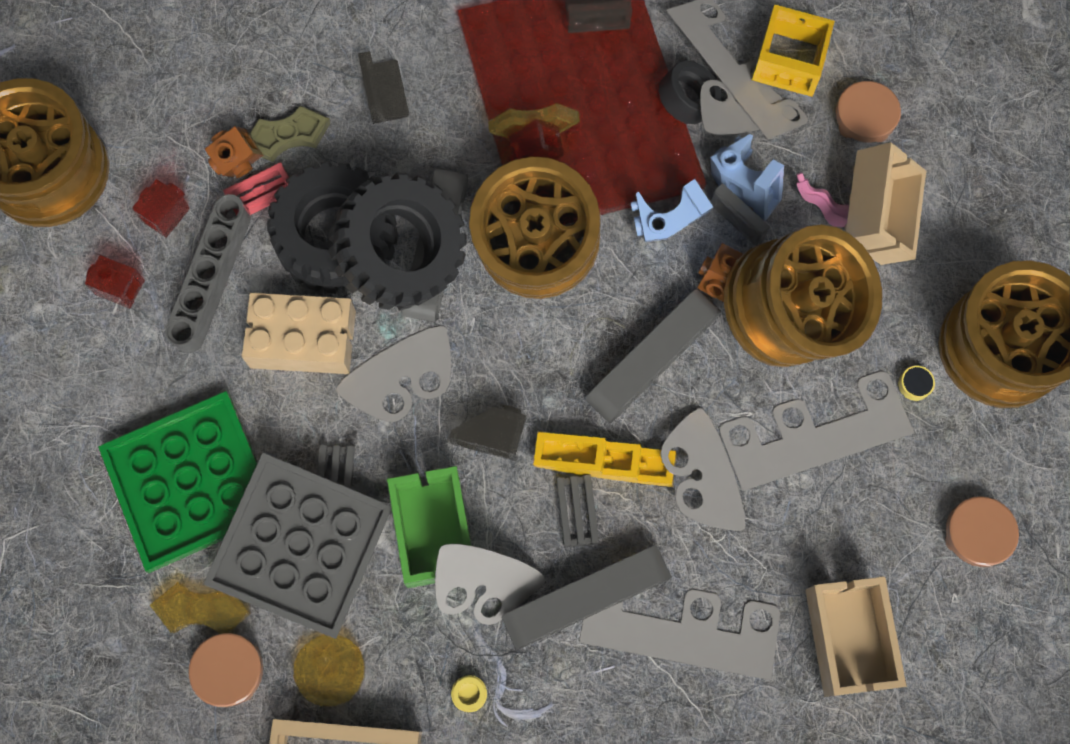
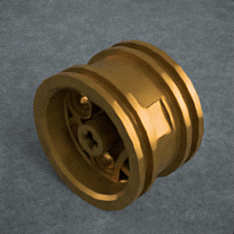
(38, 175)
(519, 183)
(799, 282)
(1028, 319)

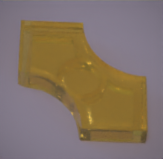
(513, 119)
(183, 608)

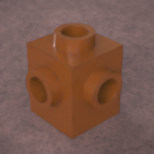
(233, 152)
(716, 271)

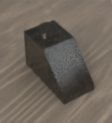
(492, 432)

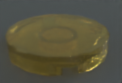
(329, 670)

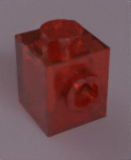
(537, 140)
(161, 207)
(114, 281)

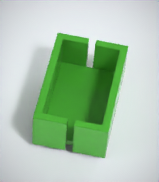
(426, 521)

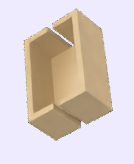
(886, 203)
(299, 333)
(855, 637)

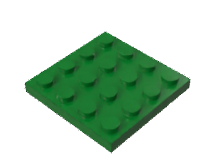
(181, 479)

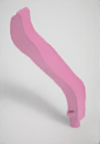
(834, 213)

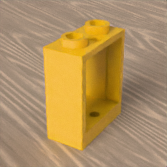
(785, 71)

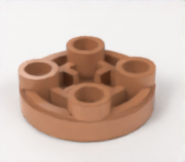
(867, 112)
(982, 532)
(226, 670)

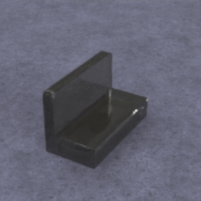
(597, 15)
(383, 89)

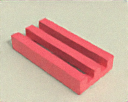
(262, 195)

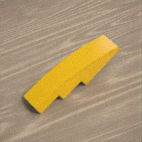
(602, 459)

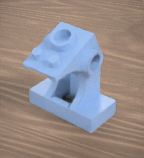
(755, 188)
(692, 207)

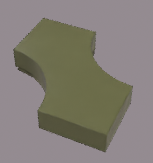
(299, 129)

